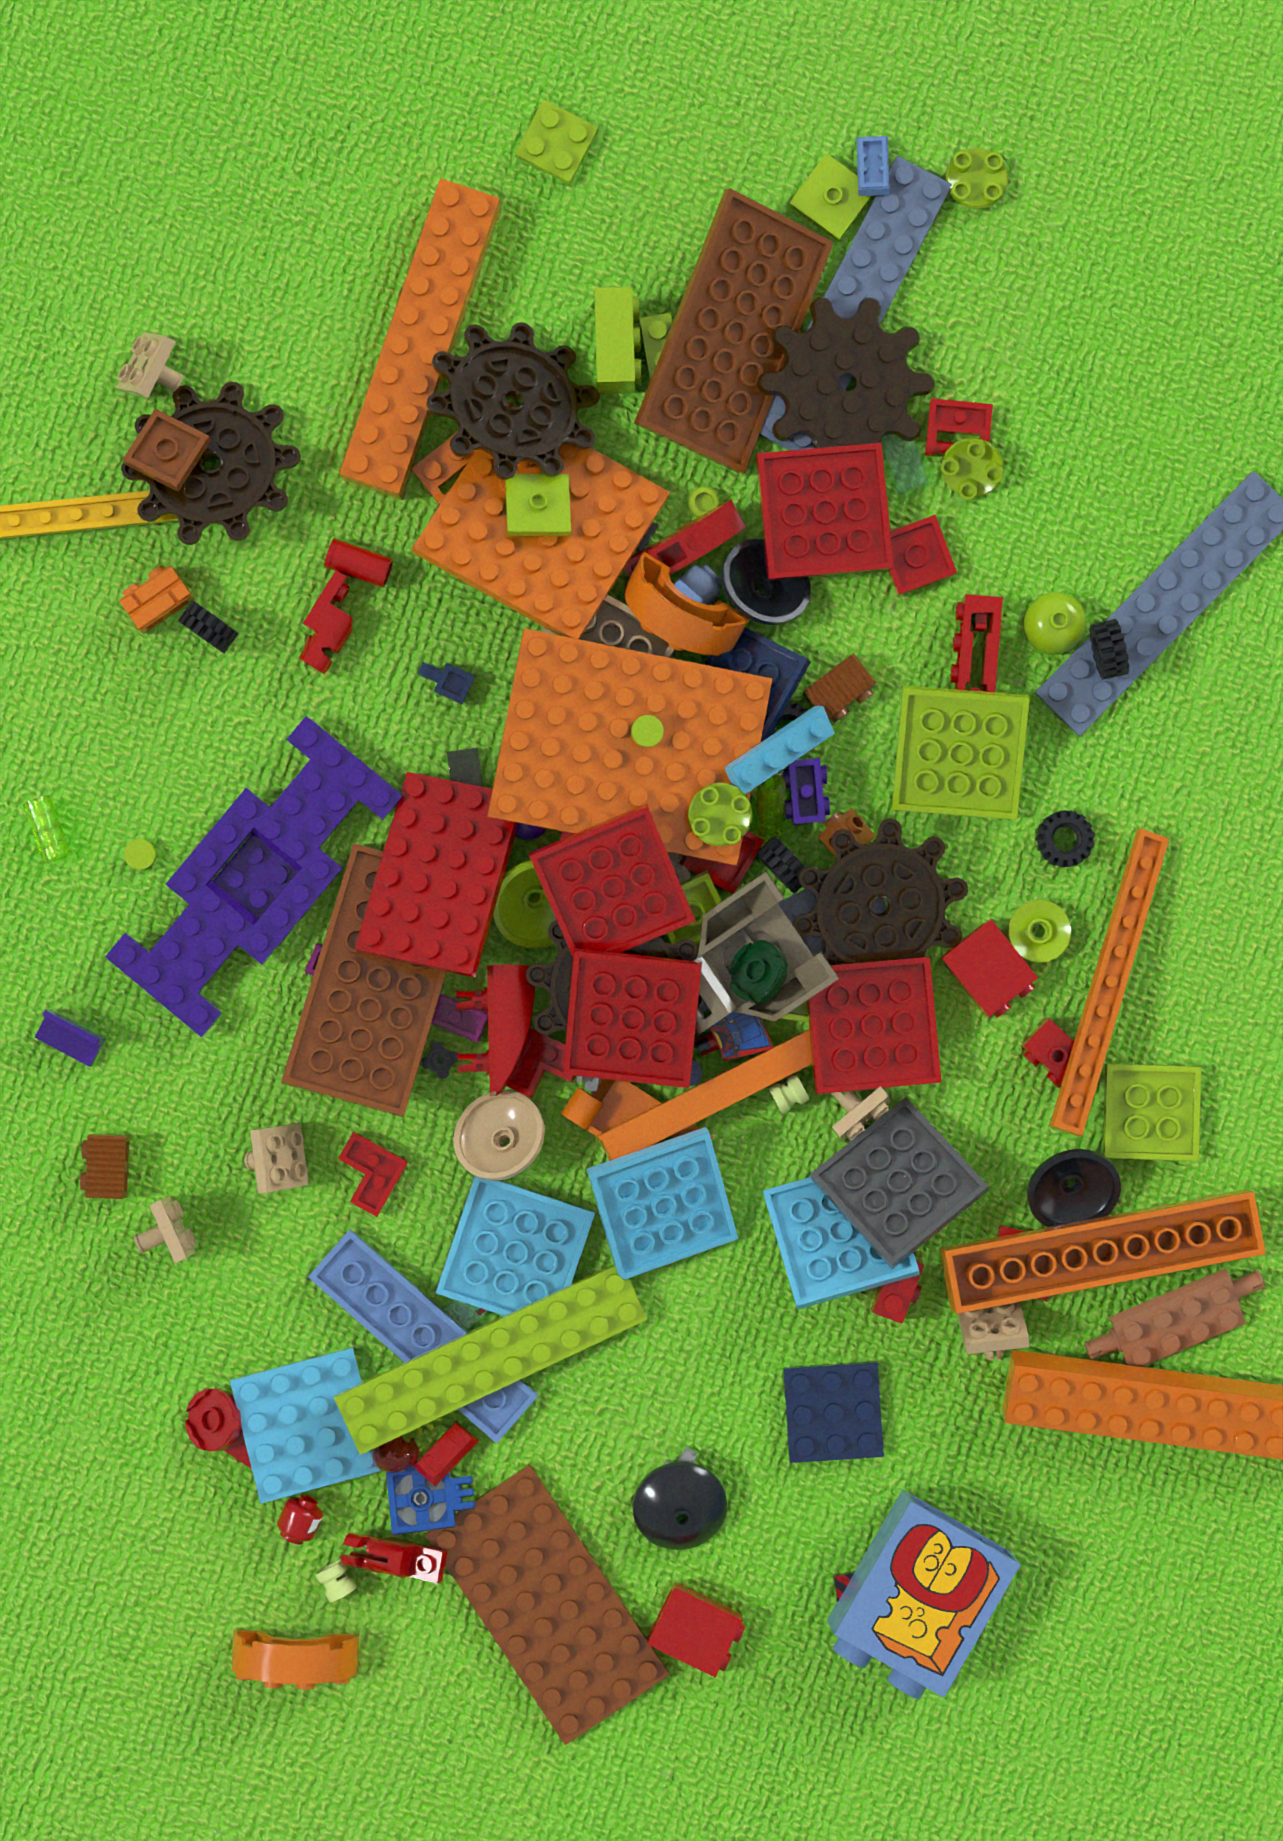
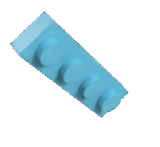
(780, 749)

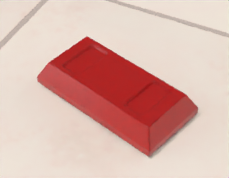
(445, 1453)

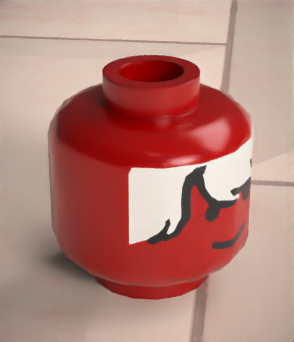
(300, 1519)

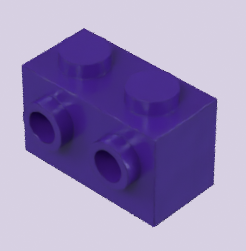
(806, 792)

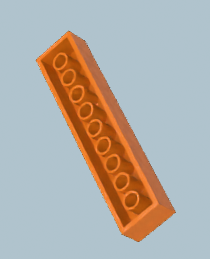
(422, 325)
(1102, 1251)
(1144, 1404)

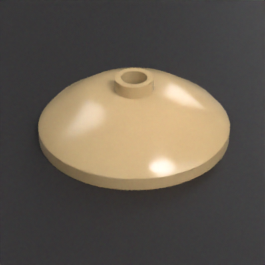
(490, 1123)

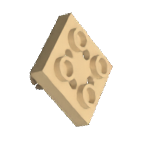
(148, 366)
(859, 1112)
(277, 1158)
(169, 1231)
(994, 1330)

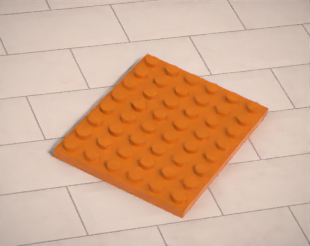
(571, 747)

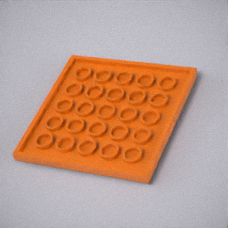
(544, 577)

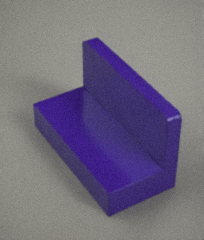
(70, 1037)

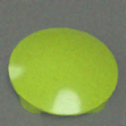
(977, 177)
(972, 467)
(720, 814)

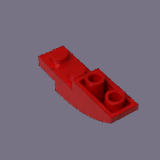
(694, 538)

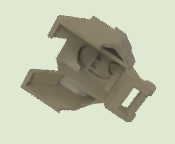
(744, 919)

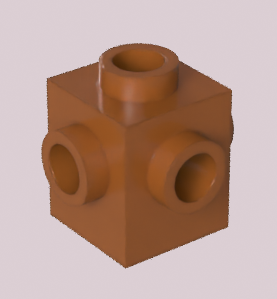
(848, 821)

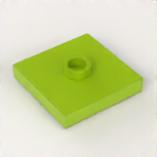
(830, 197)
(538, 505)

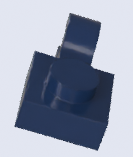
(451, 682)

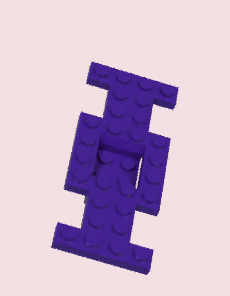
(263, 885)

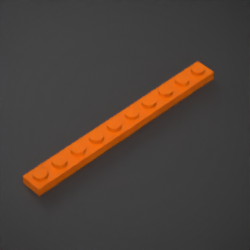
(1109, 982)

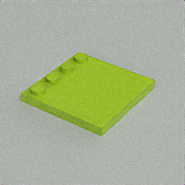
(960, 752)

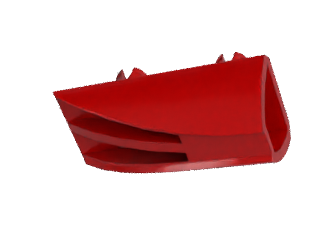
(510, 1010)

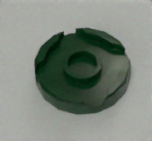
(758, 971)

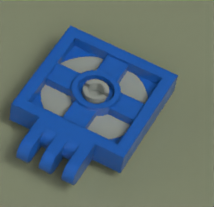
(421, 1506)

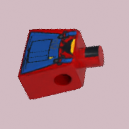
(735, 1037)

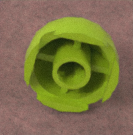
(1054, 623)

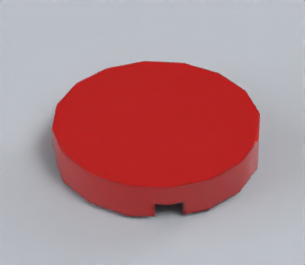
(213, 1420)

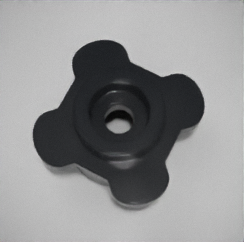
(437, 1051)

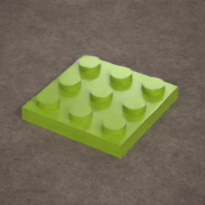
(1152, 1112)

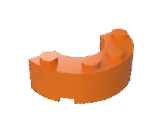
(677, 617)
(294, 1660)

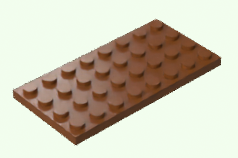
(746, 282)
(362, 1011)
(548, 1604)

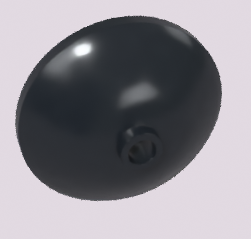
(746, 572)
(1086, 1196)
(675, 1491)

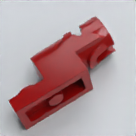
(329, 624)
(396, 1557)

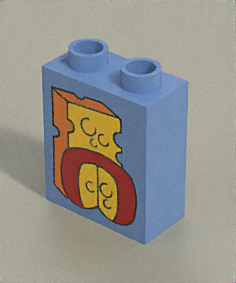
(921, 1597)

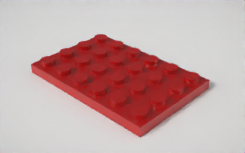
(437, 877)

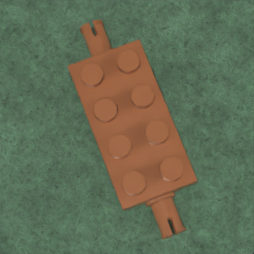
(1177, 1319)

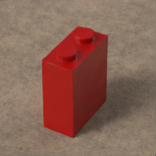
(990, 969)
(696, 1630)

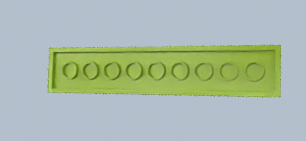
(489, 1358)

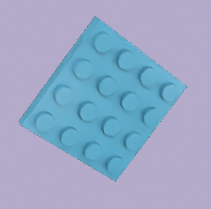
(662, 1203)
(512, 1247)
(823, 1249)
(296, 1427)

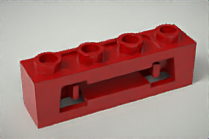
(978, 607)

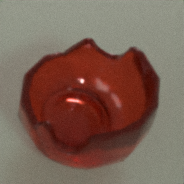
(396, 1455)

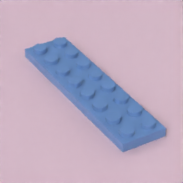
(407, 1322)

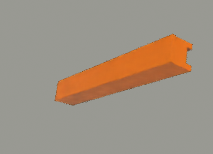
(708, 1097)

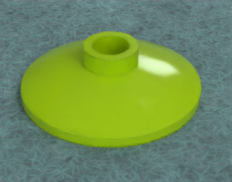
(1055, 926)

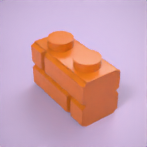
(156, 598)

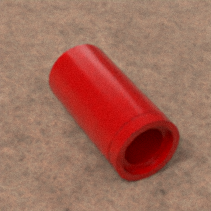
(358, 562)

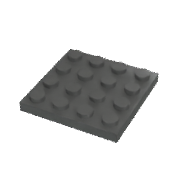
(899, 1182)

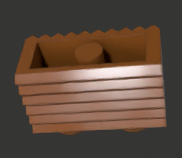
(841, 687)
(105, 1166)

